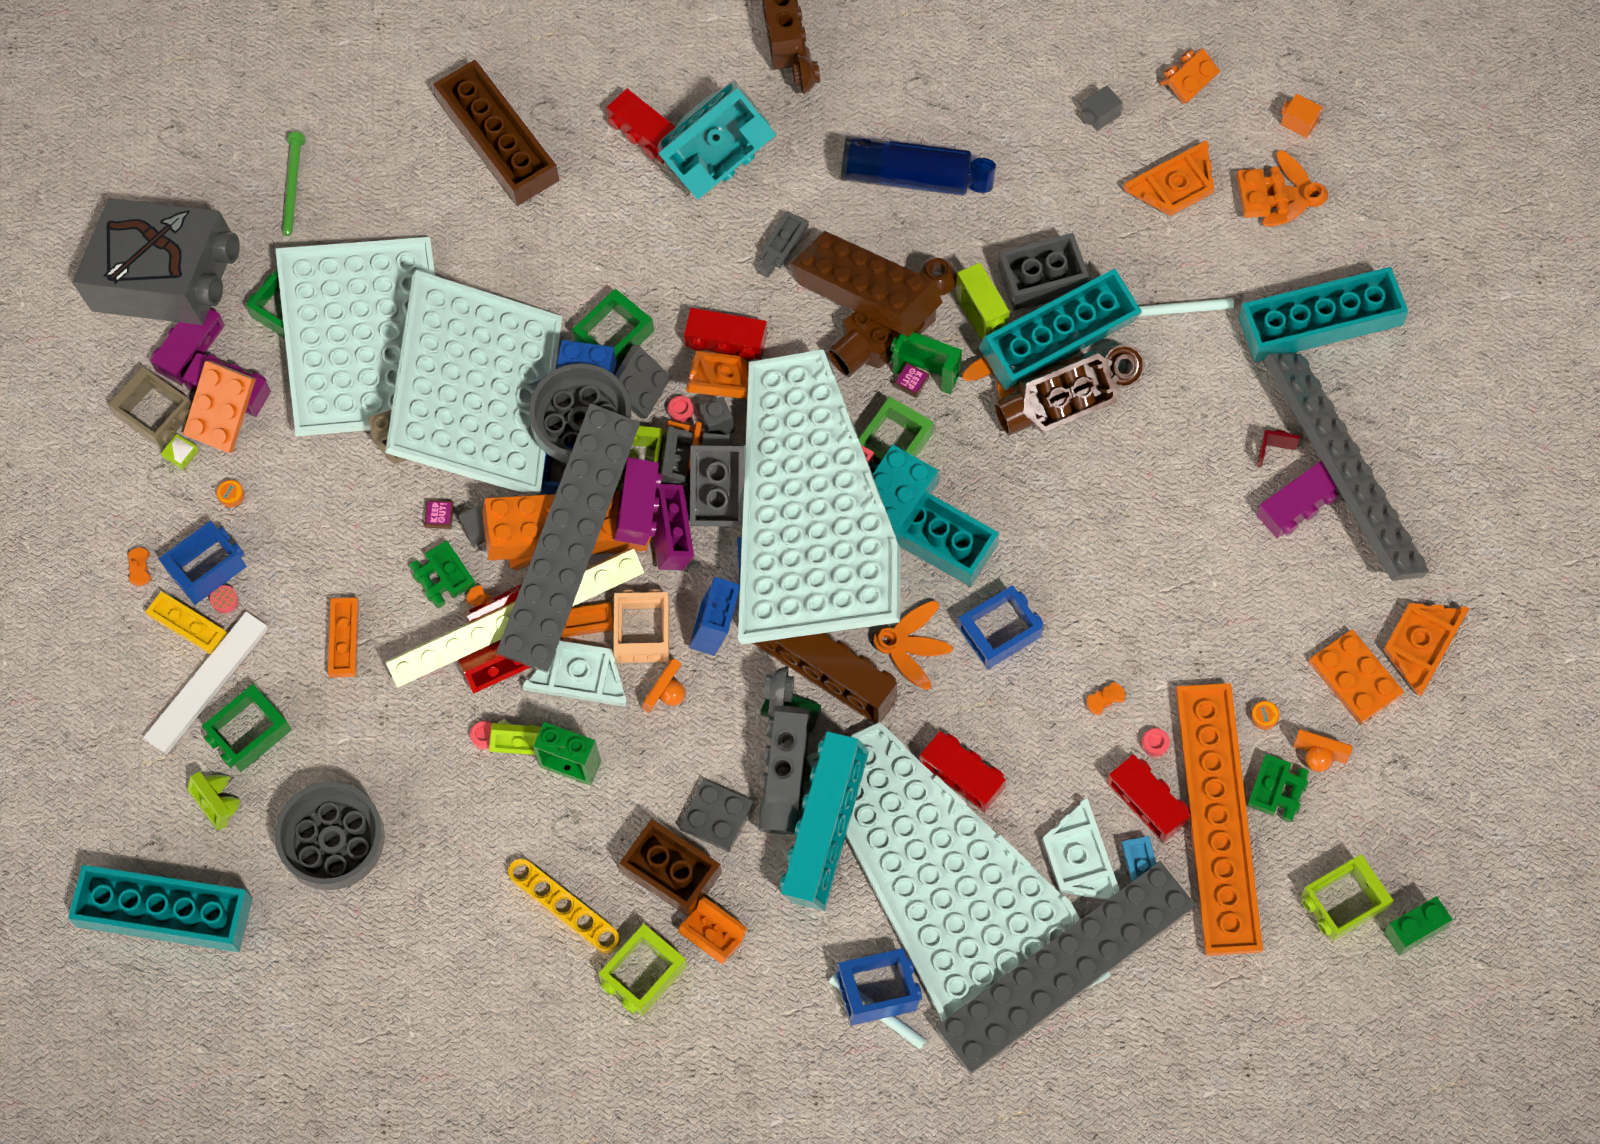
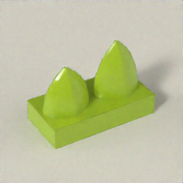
(513, 738)
(205, 793)

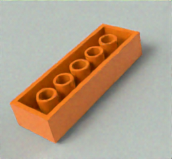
(516, 524)

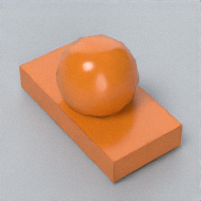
(669, 690)
(1321, 750)

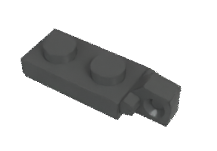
(782, 242)

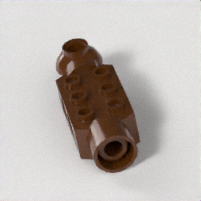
(788, 42)
(870, 341)
(1069, 390)

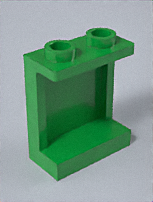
(929, 356)

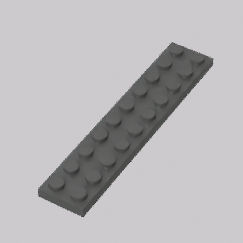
(1347, 466)
(568, 538)
(1065, 967)

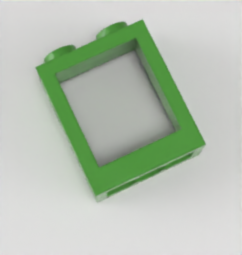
(906, 418)

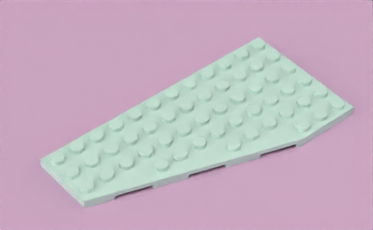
(813, 519)
(945, 878)

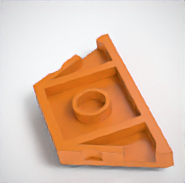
(1176, 182)
(718, 375)
(1422, 641)

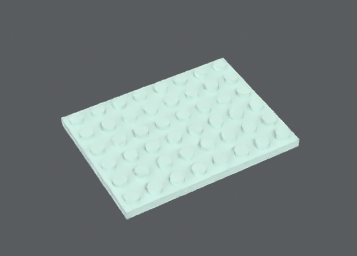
(346, 327)
(470, 383)

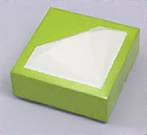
(179, 452)

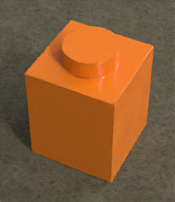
(1300, 115)

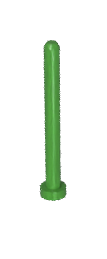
(296, 140)

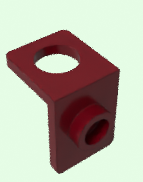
(1277, 439)

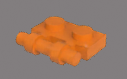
(1254, 194)

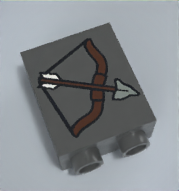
(156, 261)

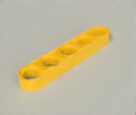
(573, 915)

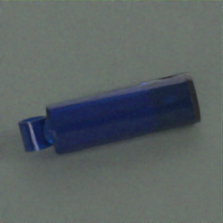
(915, 166)

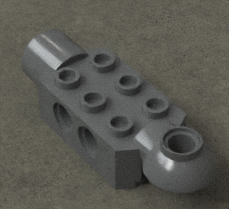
(783, 793)

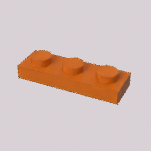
(343, 637)

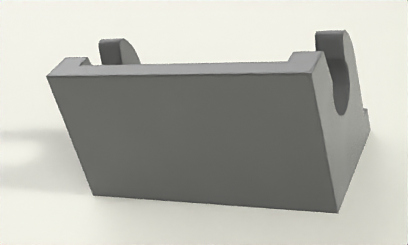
(675, 456)

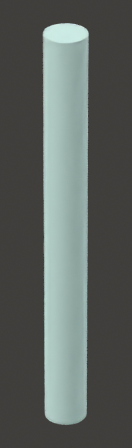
(1185, 307)
(892, 1022)

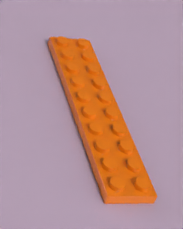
(1218, 820)

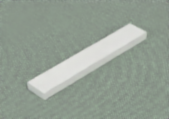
(206, 683)

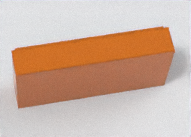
(589, 620)

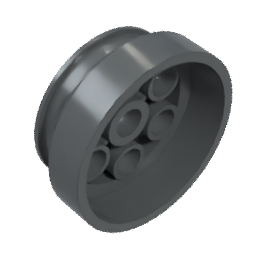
(573, 385)
(308, 811)

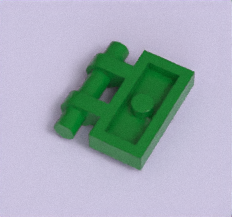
(449, 569)
(1270, 784)

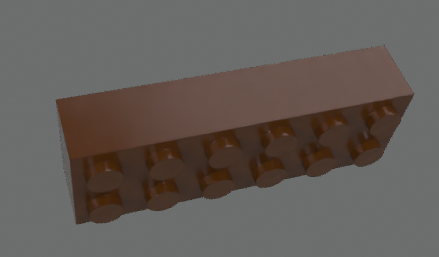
(496, 132)
(867, 283)
(837, 672)

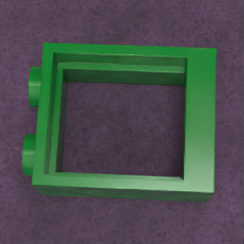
(259, 300)
(629, 311)
(261, 744)
(561, 747)

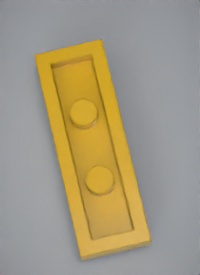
(186, 623)

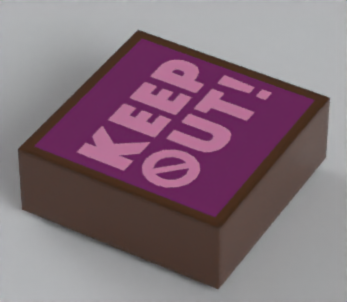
(911, 380)
(439, 514)

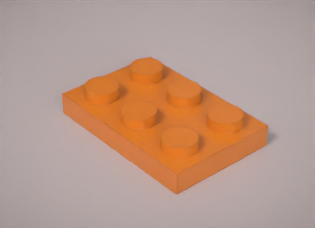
(219, 406)
(1356, 676)

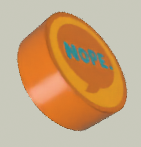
(230, 493)
(1265, 715)

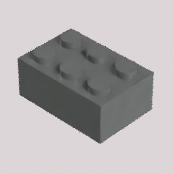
(1042, 271)
(717, 484)

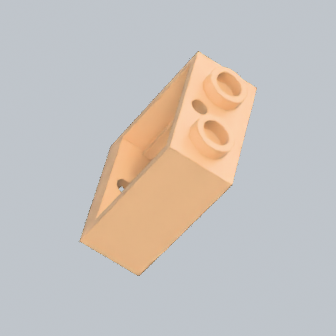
(641, 651)

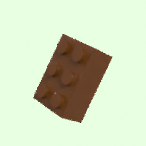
(670, 868)

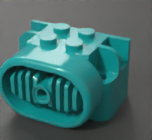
(715, 139)

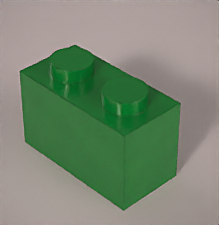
(1418, 925)

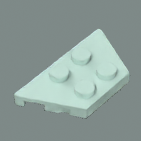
(580, 674)
(1080, 856)

